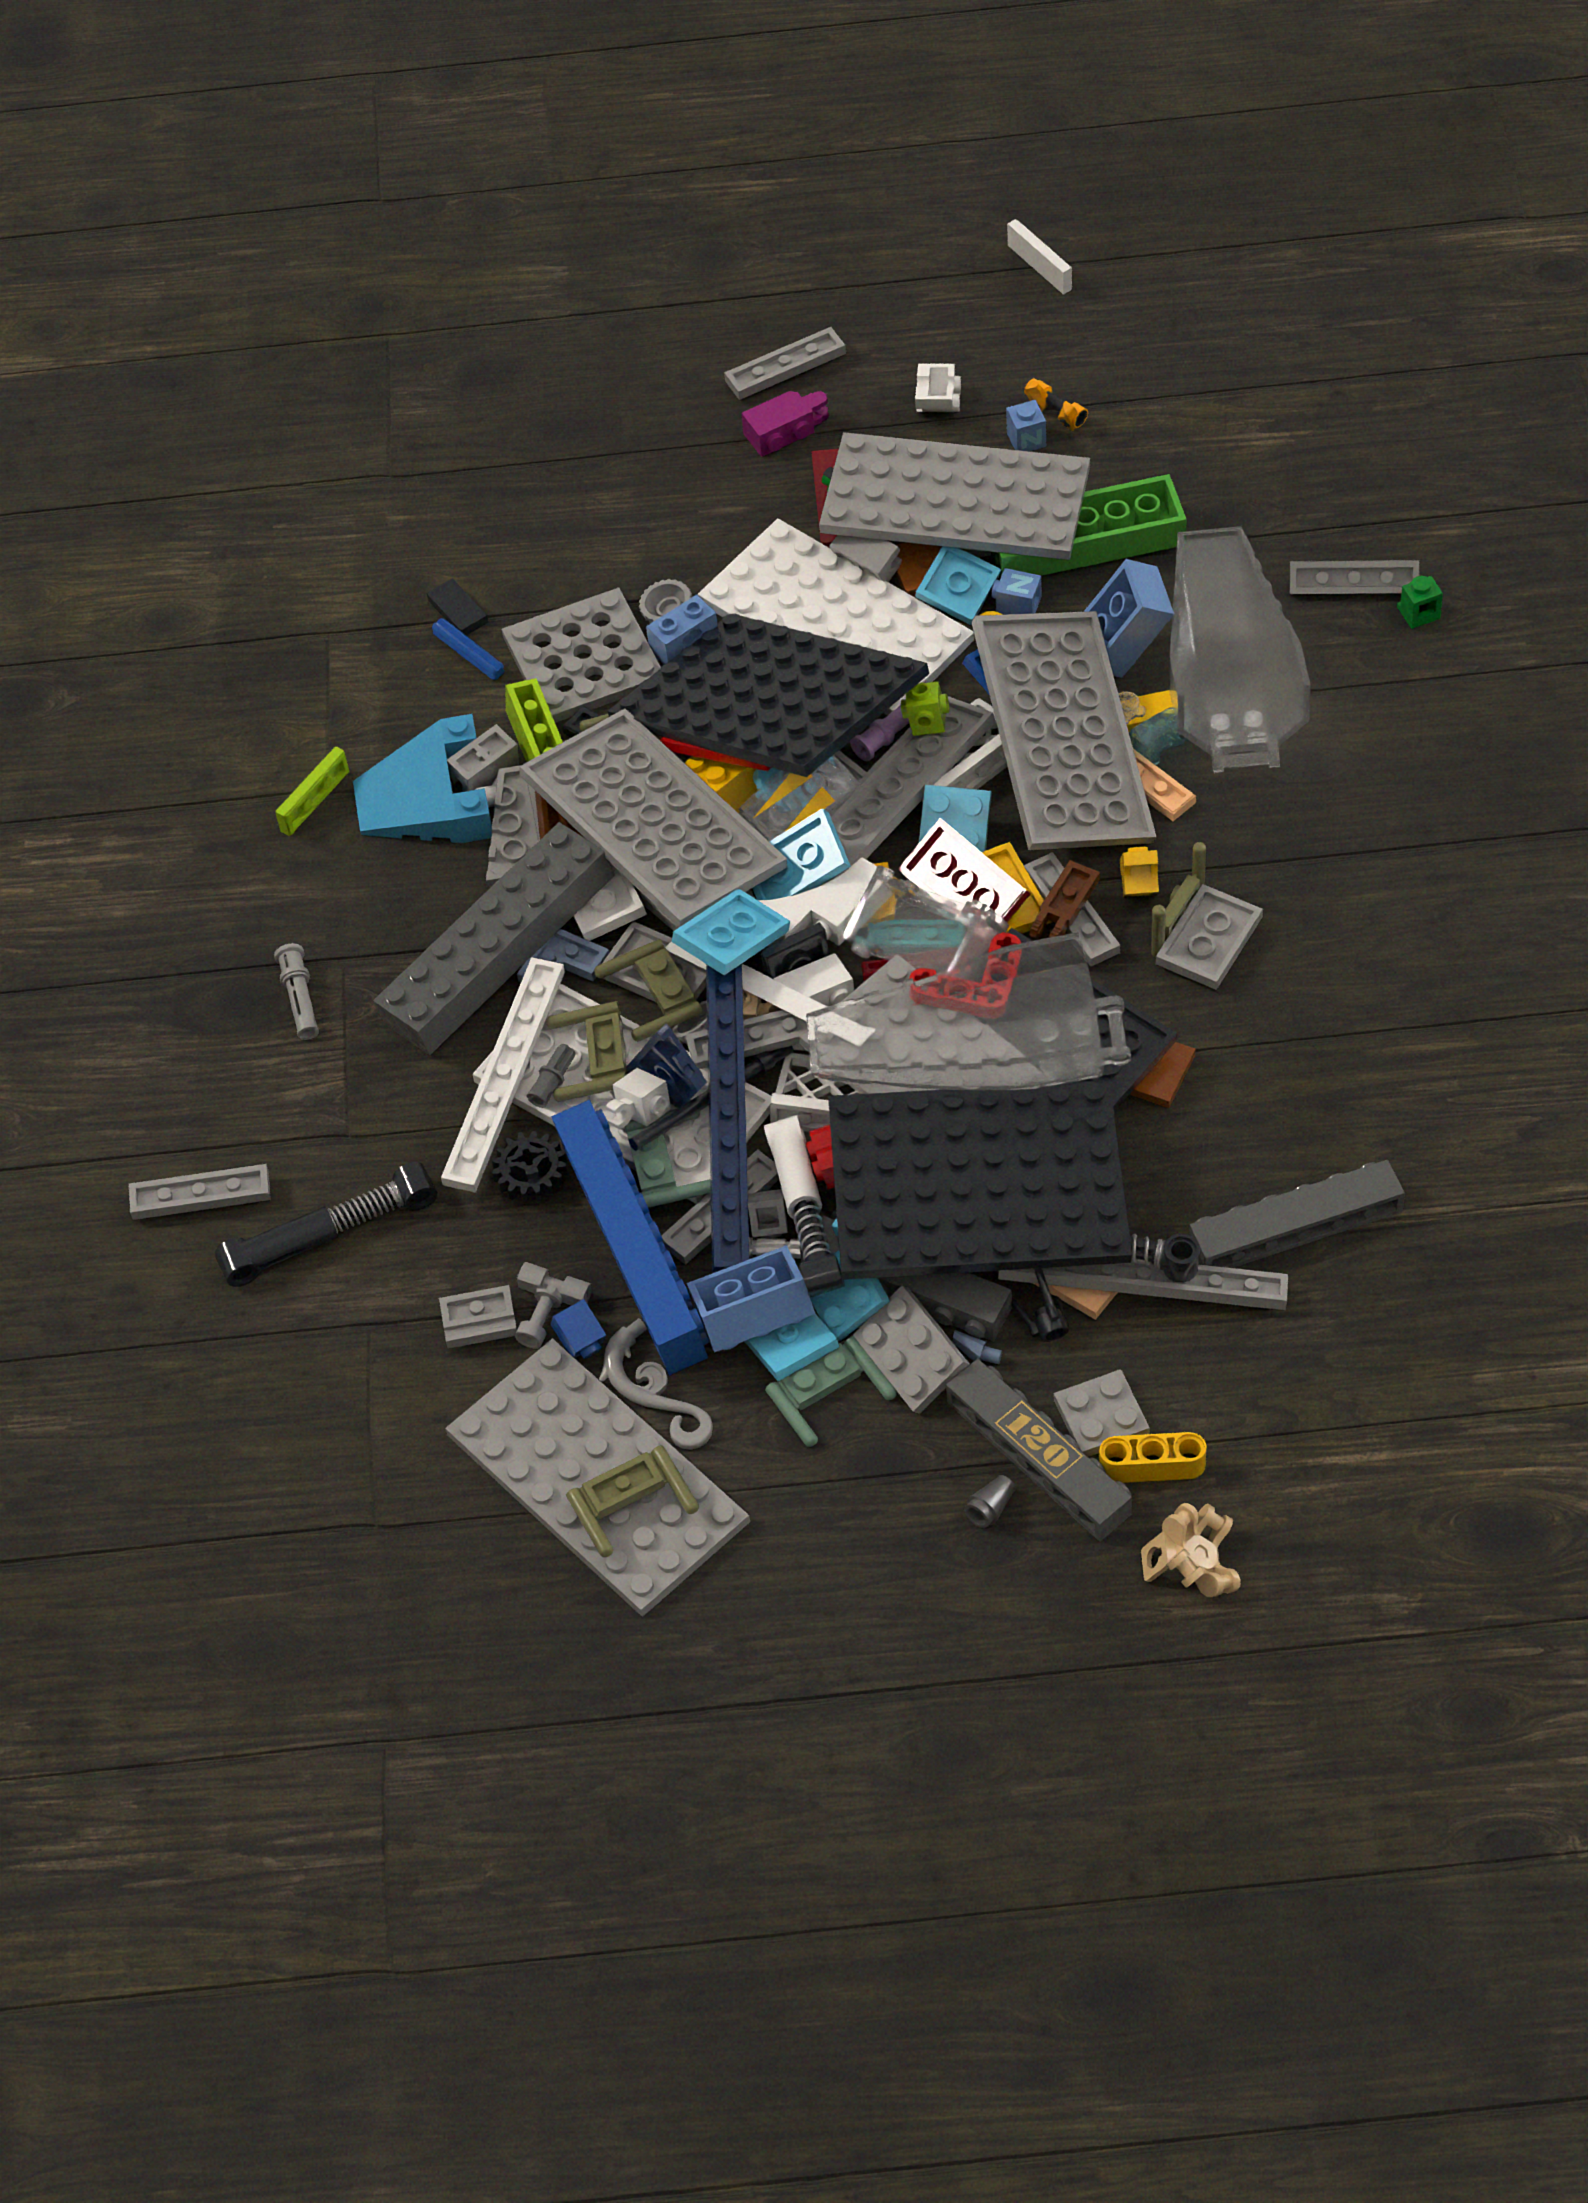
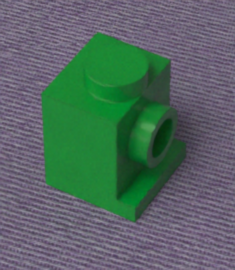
(1416, 593)

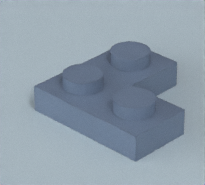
(573, 951)

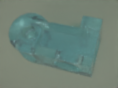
(1156, 735)

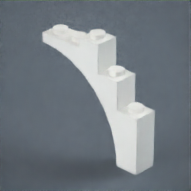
(828, 904)

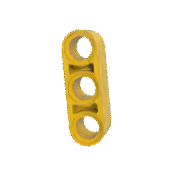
(1166, 1446)

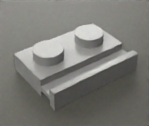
(478, 1316)

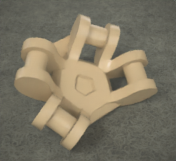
(1191, 1552)

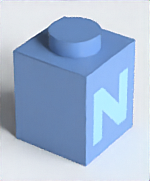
(1026, 426)
(1017, 592)

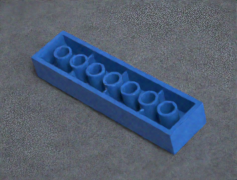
(632, 1236)

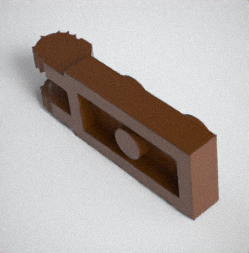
(1065, 899)

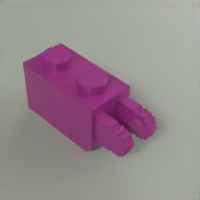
(783, 420)

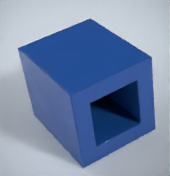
(579, 1330)

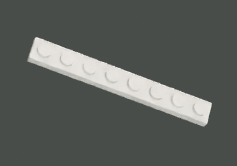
(503, 1075)

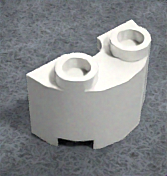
(937, 388)

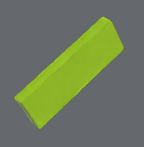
(312, 791)

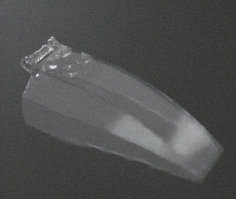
(1233, 653)
(989, 1025)

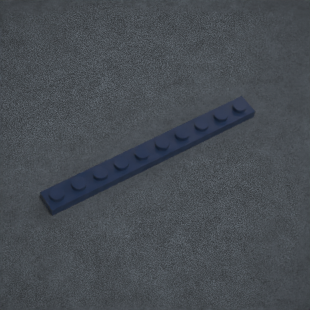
(727, 1118)

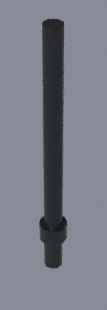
(759, 1064)

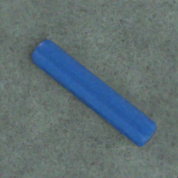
(468, 649)

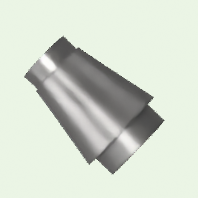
(989, 1502)

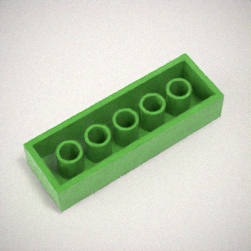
(1114, 526)

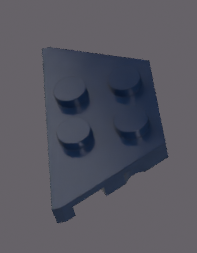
(669, 1061)

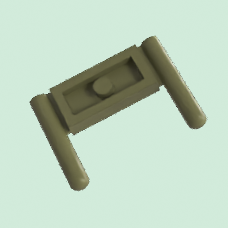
(1166, 919)
(663, 982)
(604, 1048)
(624, 1486)

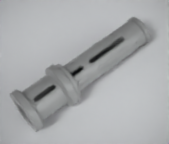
(295, 980)

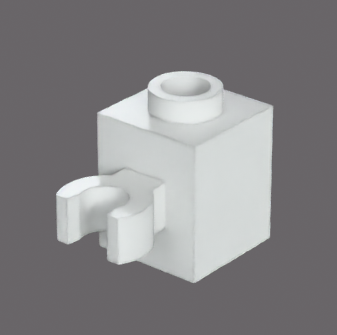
(638, 1098)

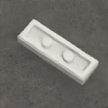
(1039, 256)

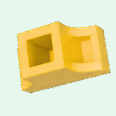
(1139, 872)

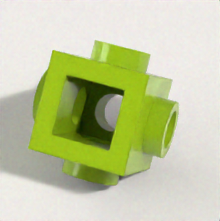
(922, 702)

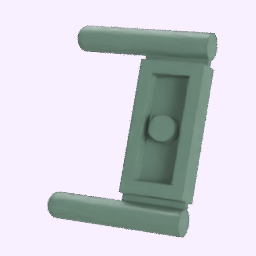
(656, 1172)
(820, 1380)

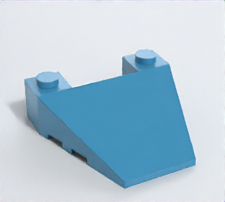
(414, 791)

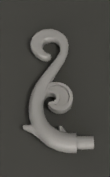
(649, 1395)

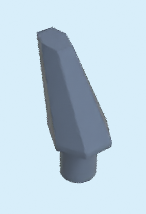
(976, 1348)

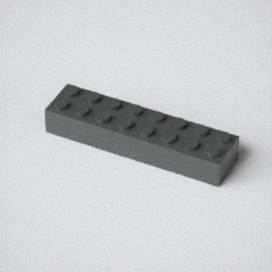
(494, 938)

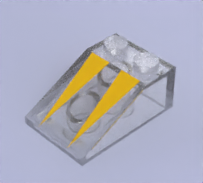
(792, 798)

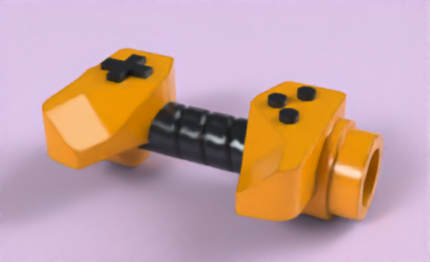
(1070, 415)

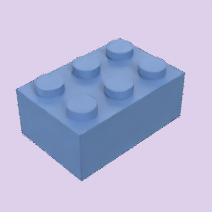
(1131, 612)
(751, 1299)

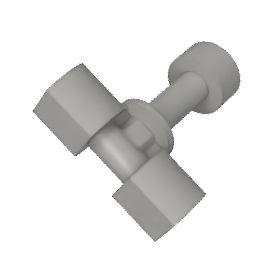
(549, 1294)

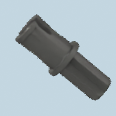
(551, 1076)

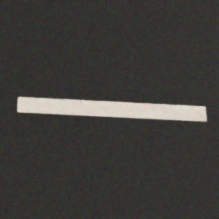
(763, 987)

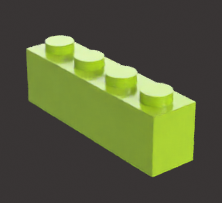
(531, 718)

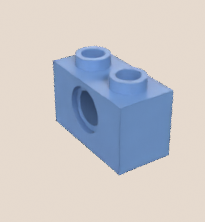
(680, 628)

